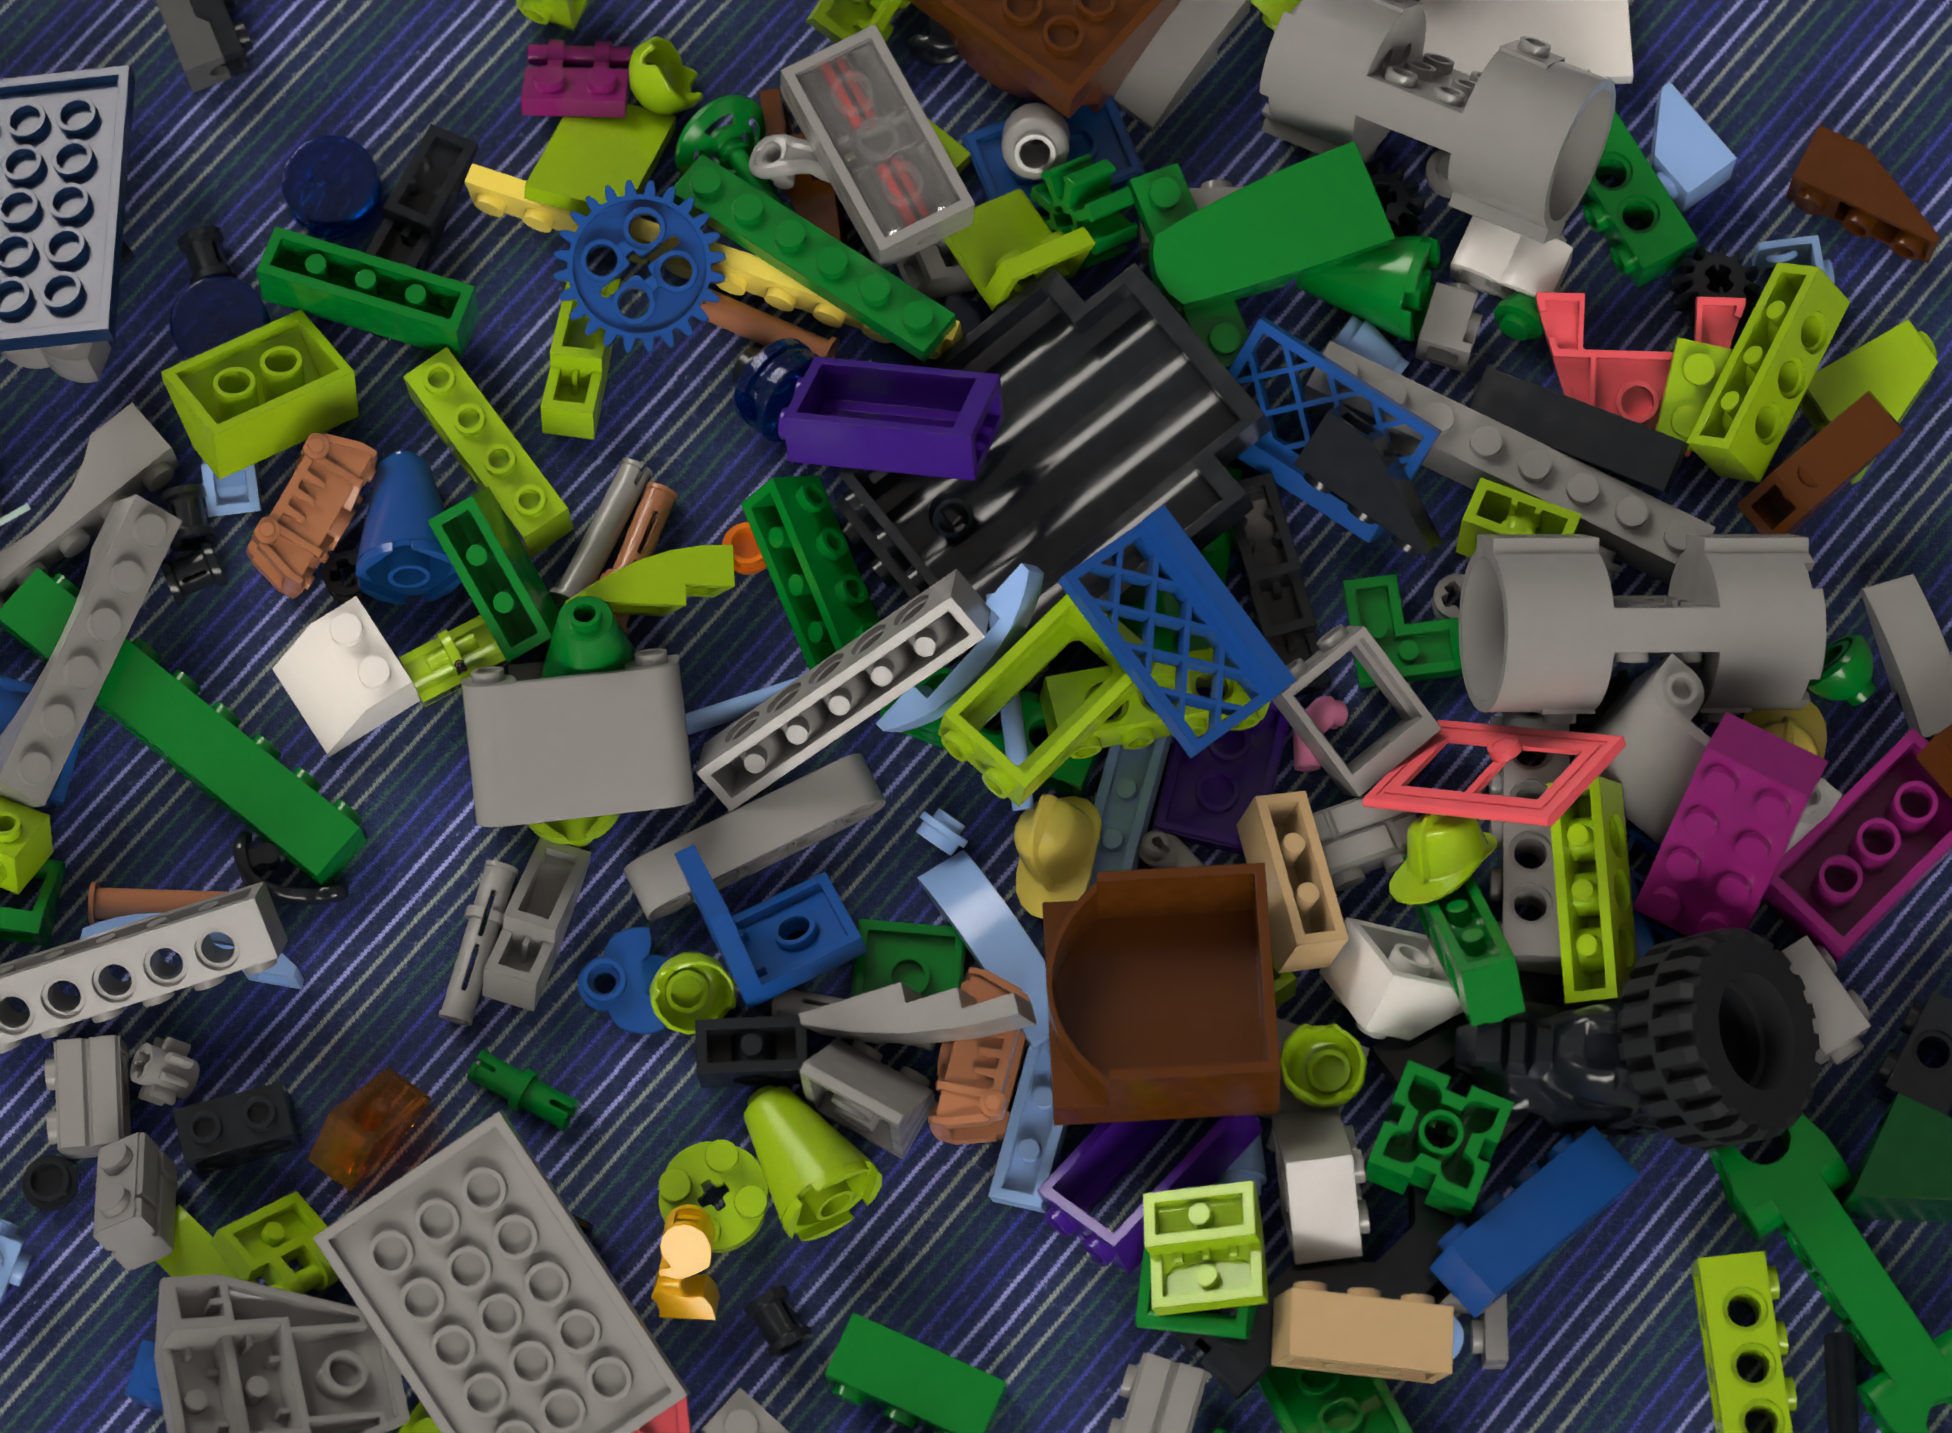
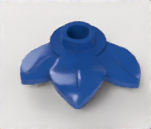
(633, 968)

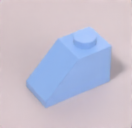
(1687, 151)

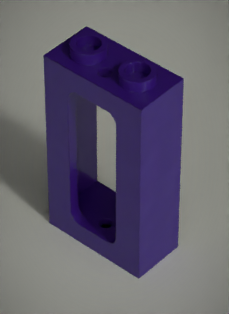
(893, 418)
(1109, 1155)

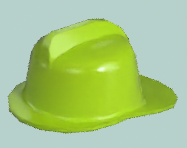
(1439, 857)

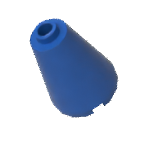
(397, 545)

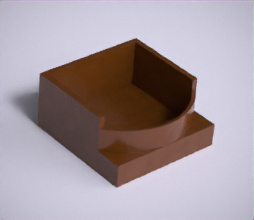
(1052, 48)
(1162, 996)

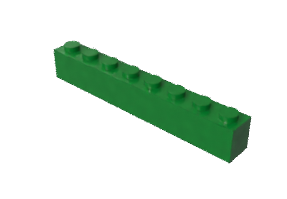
(199, 739)

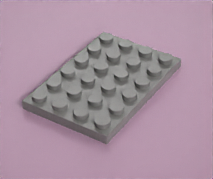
(498, 1297)

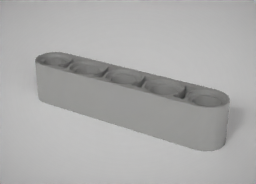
(759, 833)

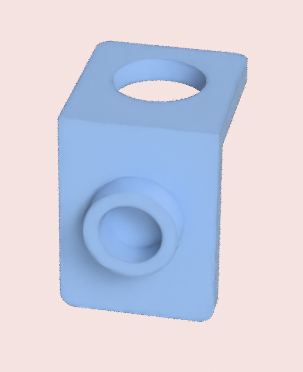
(1805, 250)

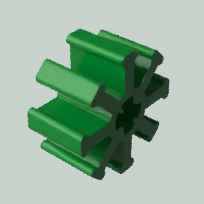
(1081, 196)

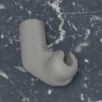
(1166, 851)

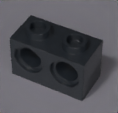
(237, 1128)

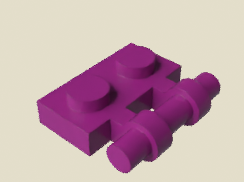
(576, 91)

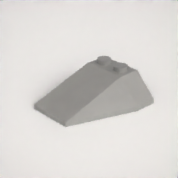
(270, 1362)

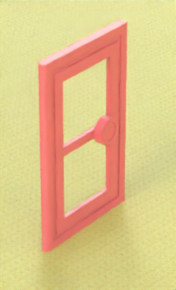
(1503, 744)

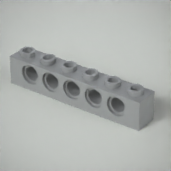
(844, 690)
(1511, 885)
(242, 914)

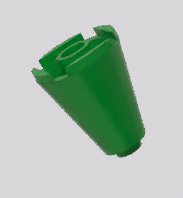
(1382, 285)
(587, 640)

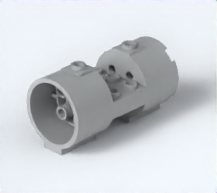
(1516, 133)
(1547, 627)

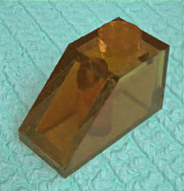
(367, 1128)

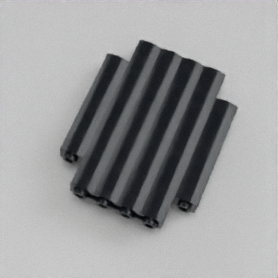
(1100, 427)

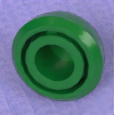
(1846, 671)

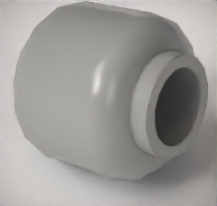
(1035, 140)

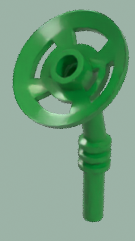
(725, 141)

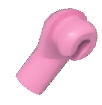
(1326, 714)

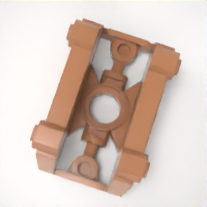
(311, 511)
(978, 1074)

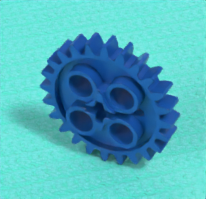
(610, 227)

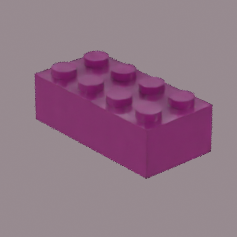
(1730, 830)
(1865, 852)

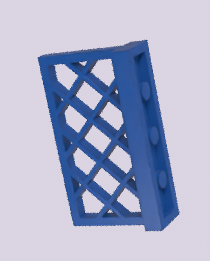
(1278, 456)
(1205, 611)

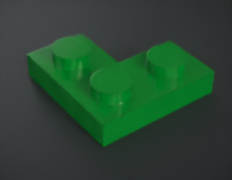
(1415, 649)

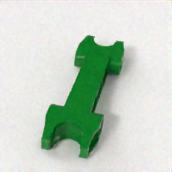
(1800, 1202)

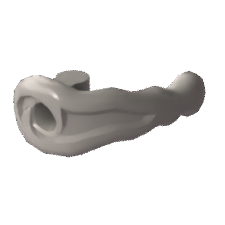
(782, 158)

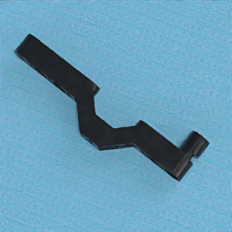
(1399, 1271)

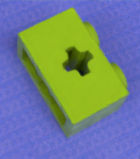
(1509, 511)

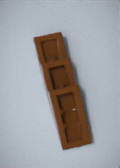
(809, 196)

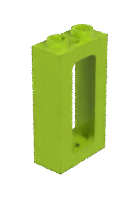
(1007, 678)

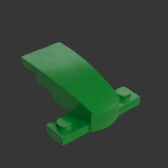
(1255, 237)

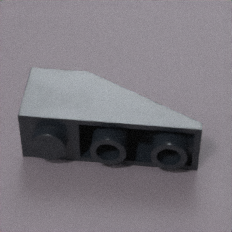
(1364, 470)

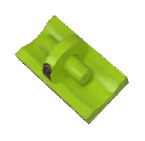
(442, 662)

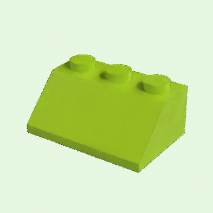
(262, 393)

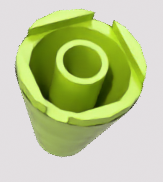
(807, 1164)

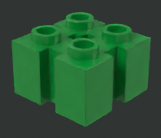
(1469, 1130)

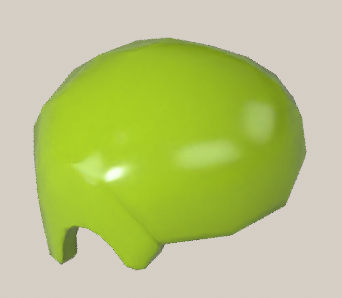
(661, 79)
(691, 989)
(1323, 1065)

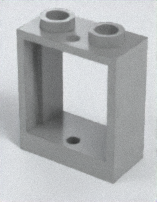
(1392, 747)

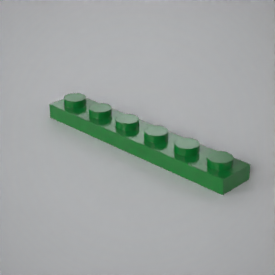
(815, 259)

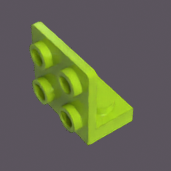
(1013, 247)

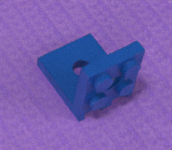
(756, 939)

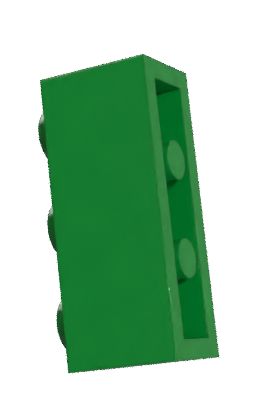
(497, 573)
(912, 1381)

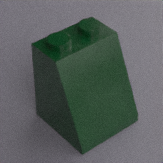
(1905, 1167)

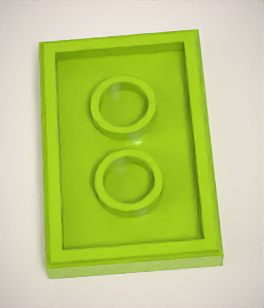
(598, 153)

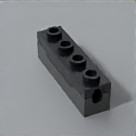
(206, 40)

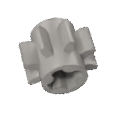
(164, 1071)

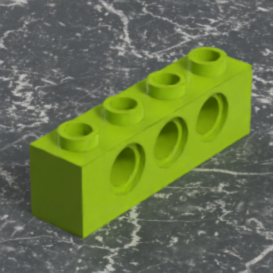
(1768, 372)
(488, 450)
(1135, 721)
(1594, 896)
(1748, 1280)

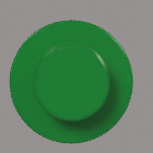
(1519, 317)

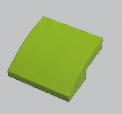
(1205, 1248)

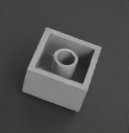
(1320, 1184)

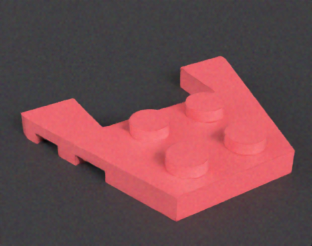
(1623, 380)

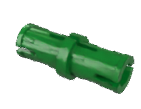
(523, 1090)

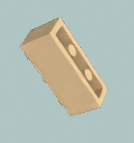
(1302, 901)
(1362, 1333)

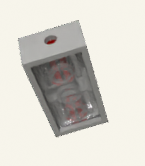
(877, 147)

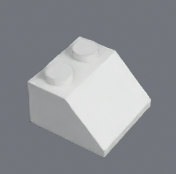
(344, 677)
(1390, 981)

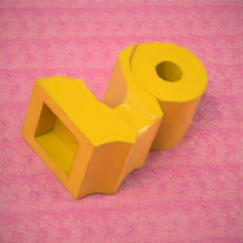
(685, 1251)

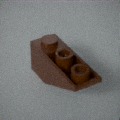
(1856, 190)
(1821, 467)

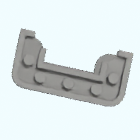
(577, 742)
(1667, 747)

